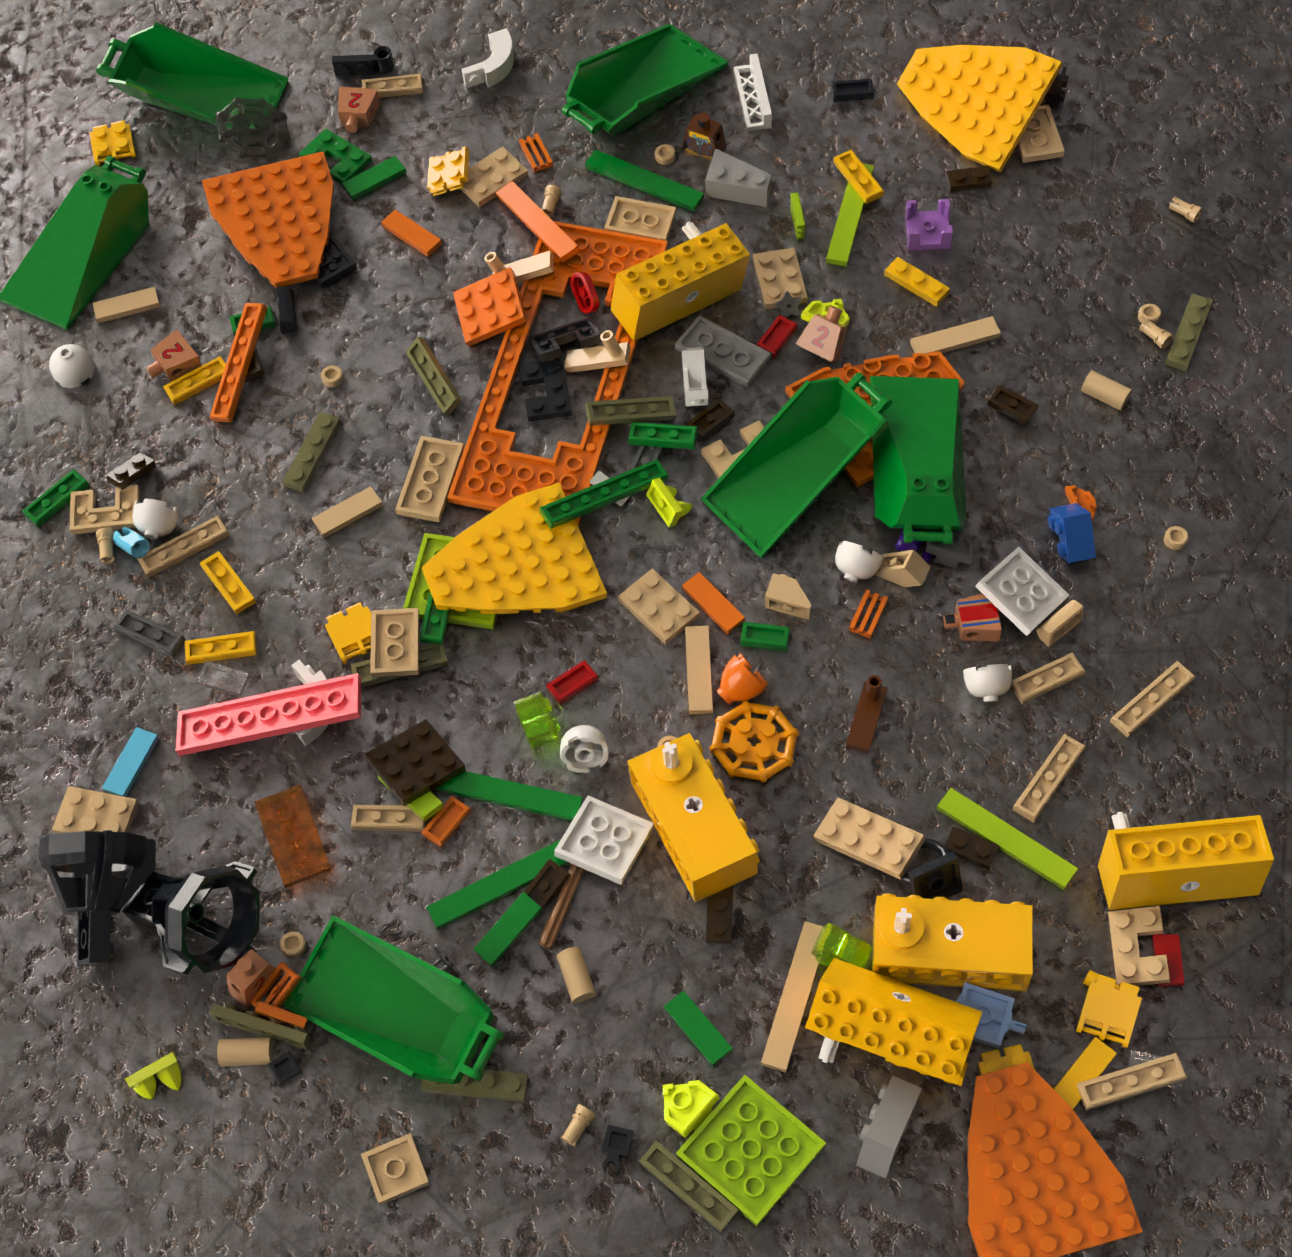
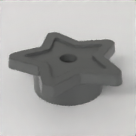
(788, 299)

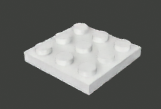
(1022, 591)
(604, 840)

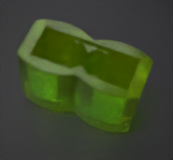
(536, 720)
(839, 944)

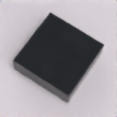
(285, 1069)

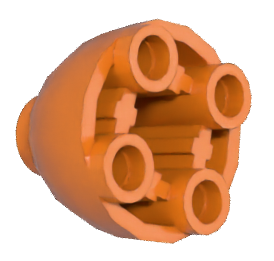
(739, 682)

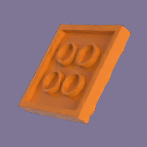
(489, 306)

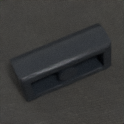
(286, 309)

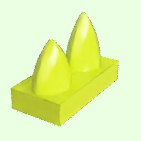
(664, 502)
(165, 1069)

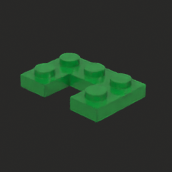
(351, 158)

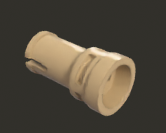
(551, 197)
(1190, 211)
(1159, 336)
(105, 542)
(580, 1121)

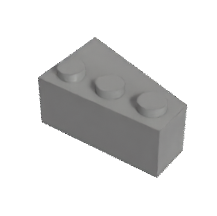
(737, 181)
(887, 1125)

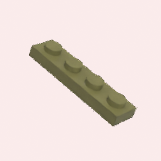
(1188, 332)
(433, 375)
(630, 410)
(311, 452)
(430, 657)
(253, 1023)
(493, 1085)
(688, 1186)

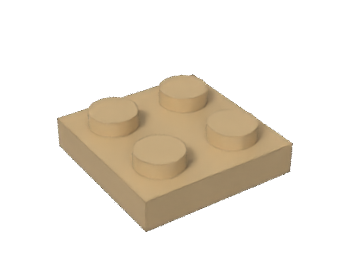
(395, 1169)

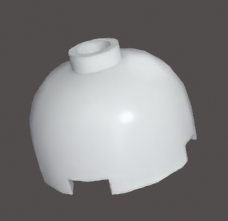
(71, 365)
(154, 518)
(856, 561)
(988, 681)
(583, 748)

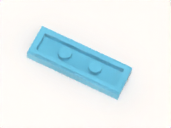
(130, 762)

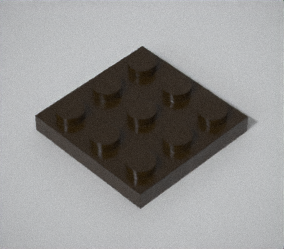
(415, 762)

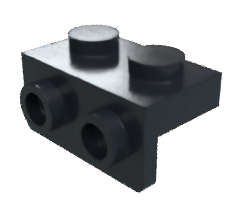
(1056, 93)

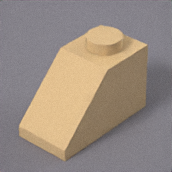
(903, 568)
(787, 597)

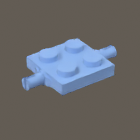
(995, 1016)

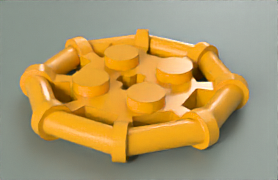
(754, 728)

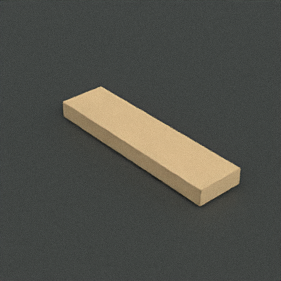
(957, 337)
(183, 546)
(698, 670)
(1152, 699)
(1048, 778)
(1131, 1081)

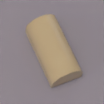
(1106, 390)
(1060, 623)
(576, 975)
(245, 1051)

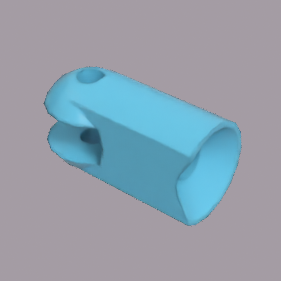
(131, 542)

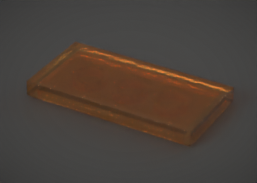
(292, 836)

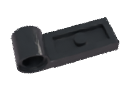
(378, 63)

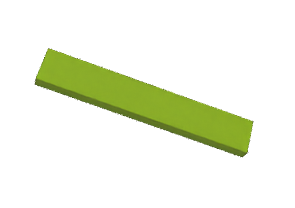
(846, 225)
(1008, 838)

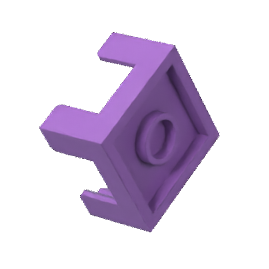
(928, 228)

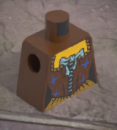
(704, 136)

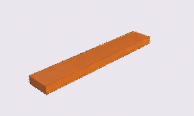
(537, 221)
(238, 362)

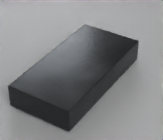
(852, 90)

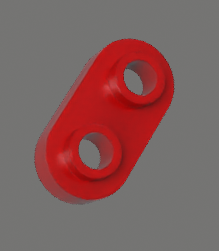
(584, 292)

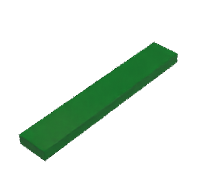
(644, 180)
(602, 494)
(513, 795)
(491, 888)

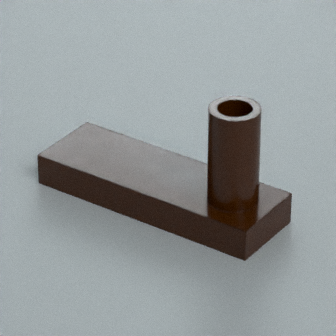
(867, 715)

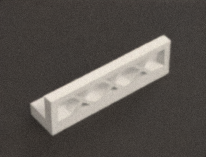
(759, 91)

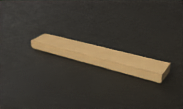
(793, 1001)

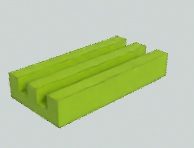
(797, 215)

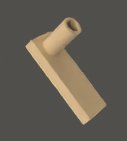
(525, 268)
(598, 357)

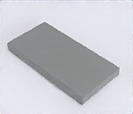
(725, 351)

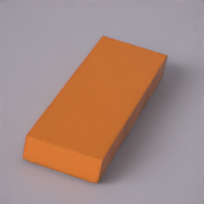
(411, 233)
(713, 603)

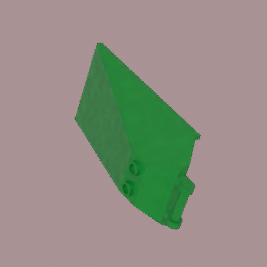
(186, 74)
(637, 79)
(81, 244)
(919, 458)
(795, 459)
(394, 1006)

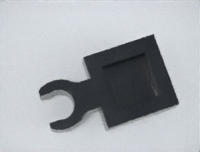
(616, 1145)

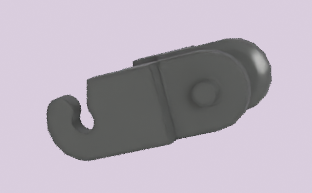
(443, 958)

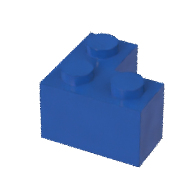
(1074, 531)

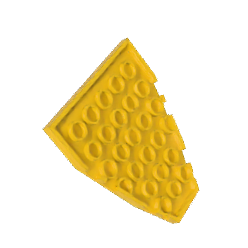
(979, 95)
(515, 562)

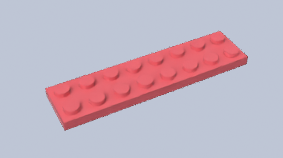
(269, 714)

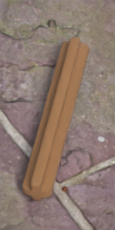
(560, 907)

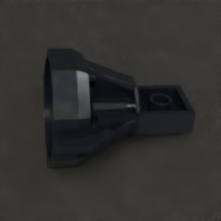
(97, 894)
(177, 904)

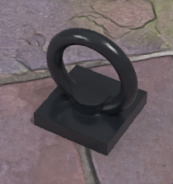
(937, 877)

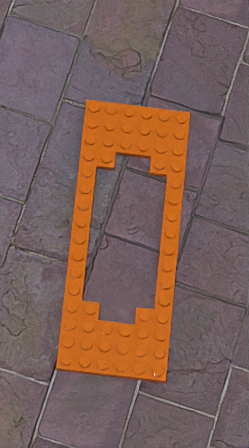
(488, 467)

